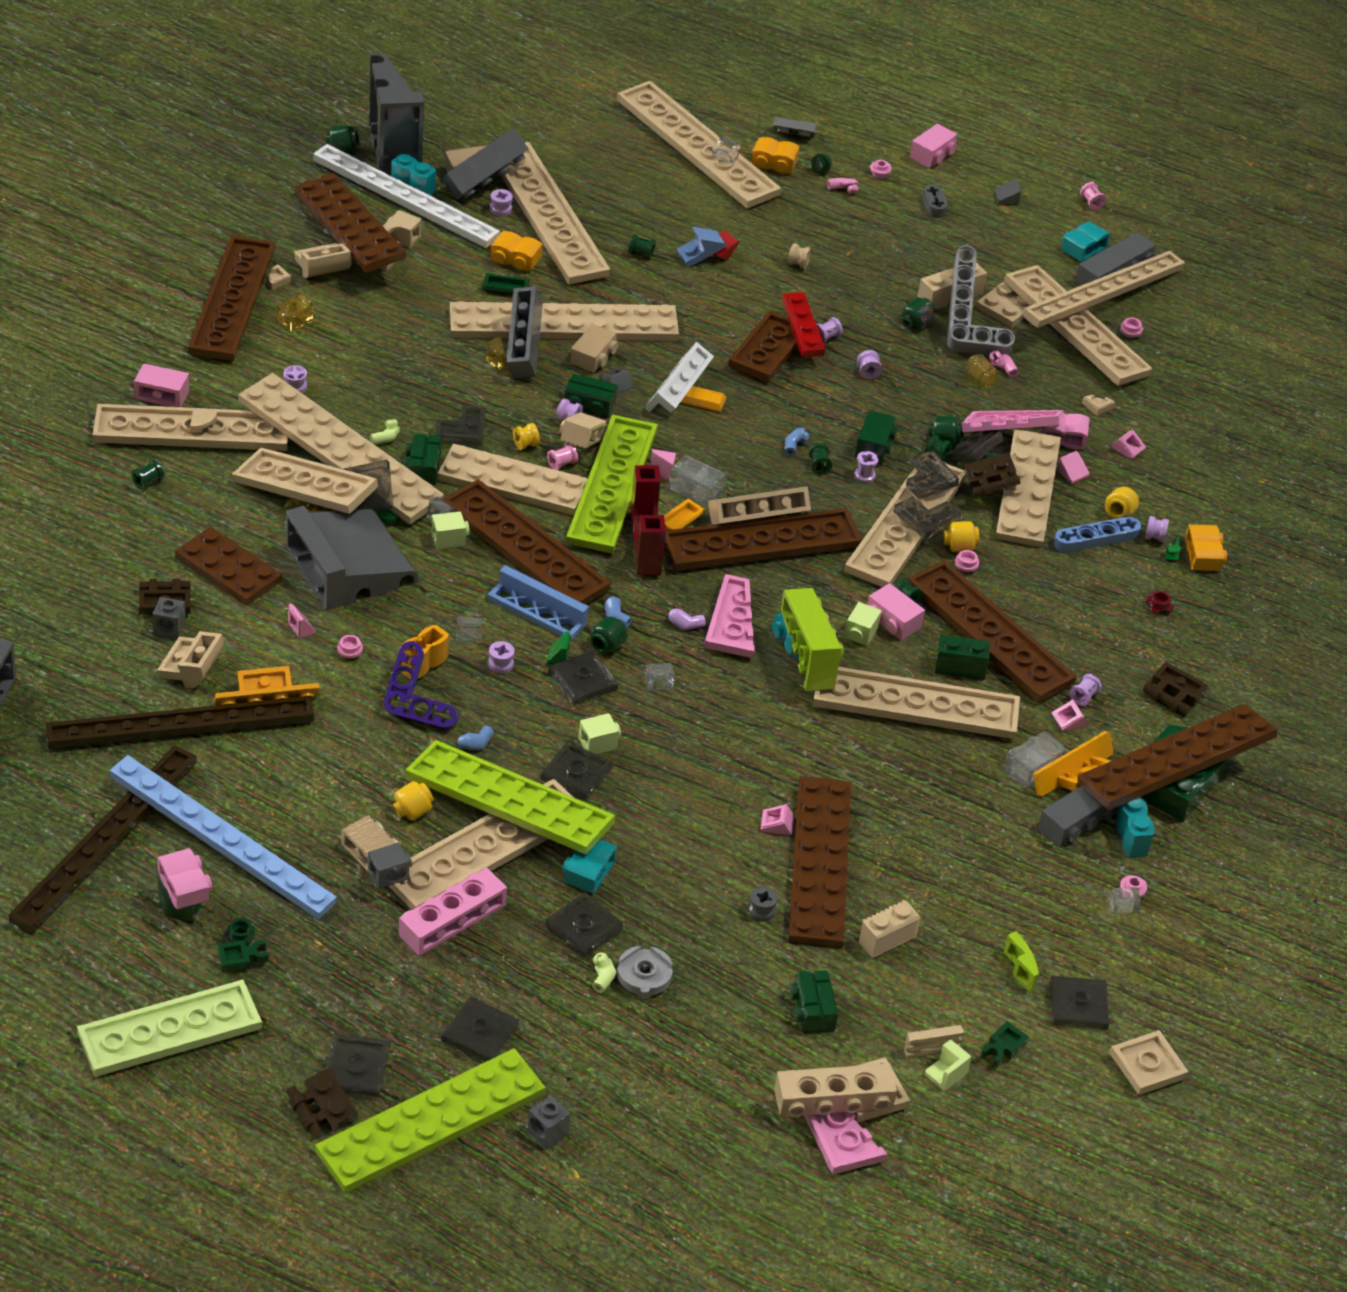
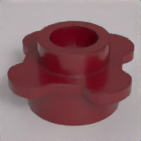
(1159, 602)

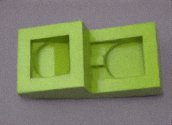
(1025, 964)

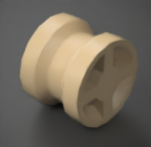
(799, 256)

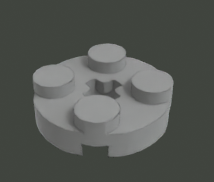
(640, 983)

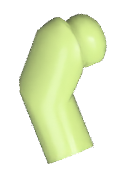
(388, 434)
(605, 971)

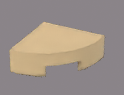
(278, 277)
(1098, 405)
(201, 420)

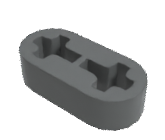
(934, 201)

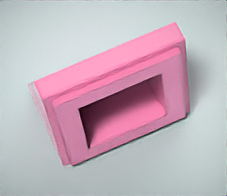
(1129, 444)
(664, 460)
(1072, 467)
(299, 622)
(1070, 717)
(778, 820)

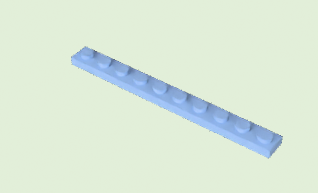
(223, 837)

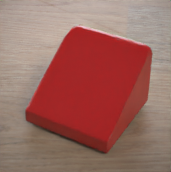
(731, 244)

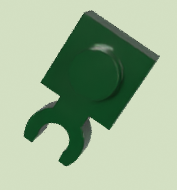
(237, 956)
(1005, 1041)

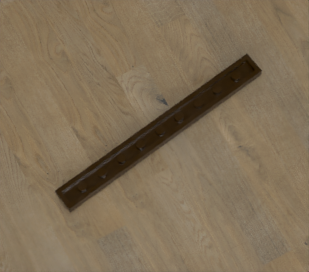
(179, 722)
(95, 846)

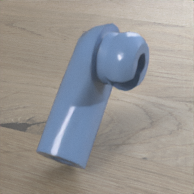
(792, 439)
(613, 609)
(476, 741)

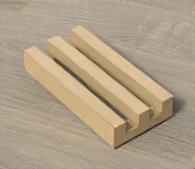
(931, 1041)

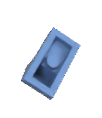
(705, 244)

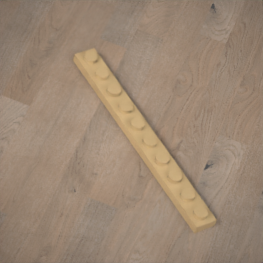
(1102, 289)

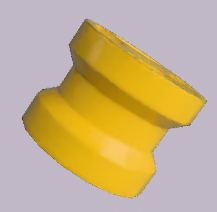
(526, 436)

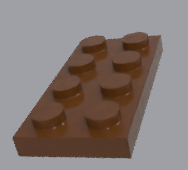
(765, 348)
(228, 566)

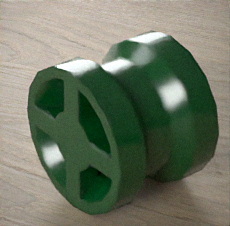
(940, 447)
(905, 587)

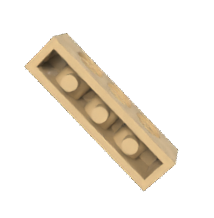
(759, 505)
(835, 1090)

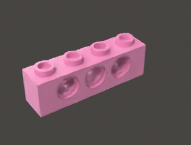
(452, 911)

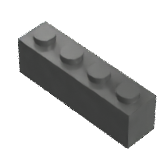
(485, 164)
(1115, 258)
(524, 332)
(1072, 816)

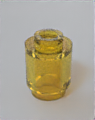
(982, 370)

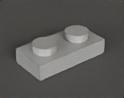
(803, 129)

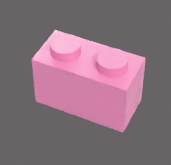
(933, 146)
(161, 386)
(899, 613)

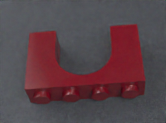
(647, 525)

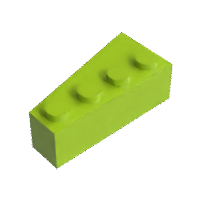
(812, 638)

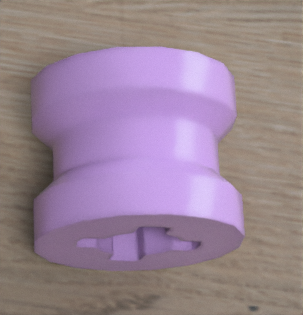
(501, 202)
(869, 364)
(296, 377)
(567, 409)
(1156, 529)
(501, 657)

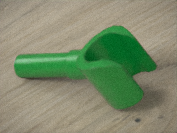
(1172, 552)

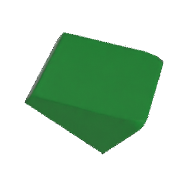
(559, 649)

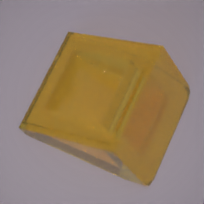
(495, 353)

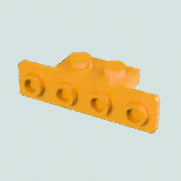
(265, 685)
(1065, 770)

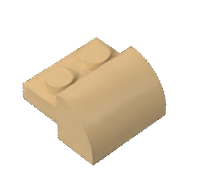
(323, 259)
(191, 658)

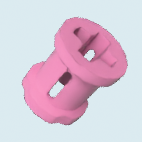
(1093, 196)
(562, 456)

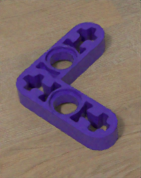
(406, 691)

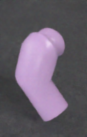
(685, 621)

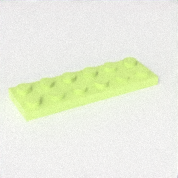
(169, 1028)

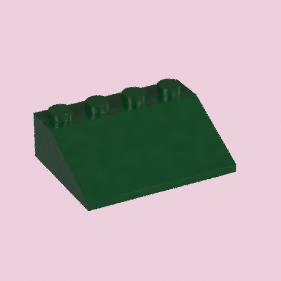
(1184, 795)

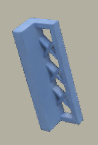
(543, 600)

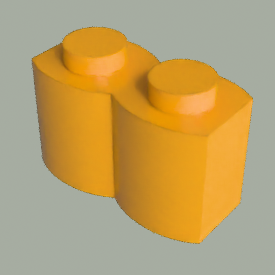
(776, 155)
(516, 251)
(1205, 547)
(435, 646)

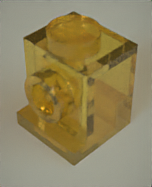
(295, 312)

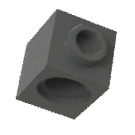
(169, 618)
(389, 865)
(548, 1122)

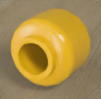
(1121, 503)
(961, 536)
(413, 801)

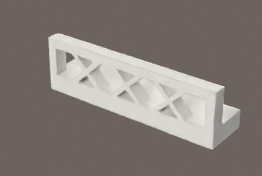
(681, 378)

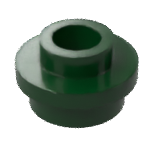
(826, 163)
(240, 930)

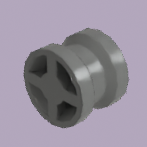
(766, 910)

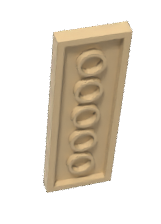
(513, 479)
(305, 480)
(1027, 505)

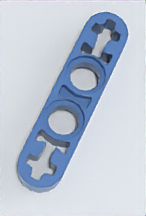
(1071, 540)

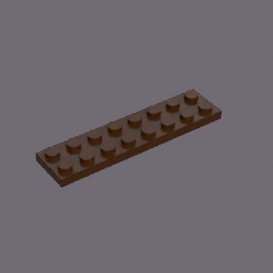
(350, 222)
(231, 298)
(761, 539)
(526, 543)
(981, 619)
(1176, 756)
(820, 862)

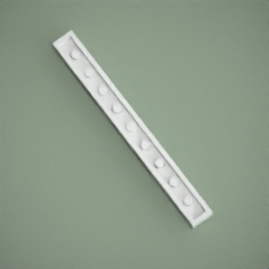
(406, 195)

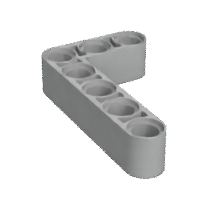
(963, 308)

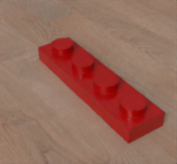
(803, 324)

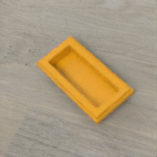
(704, 399)
(683, 515)

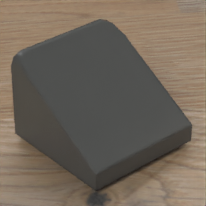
(1008, 193)
(618, 376)

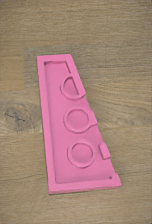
(1012, 419)
(732, 619)
(844, 1142)

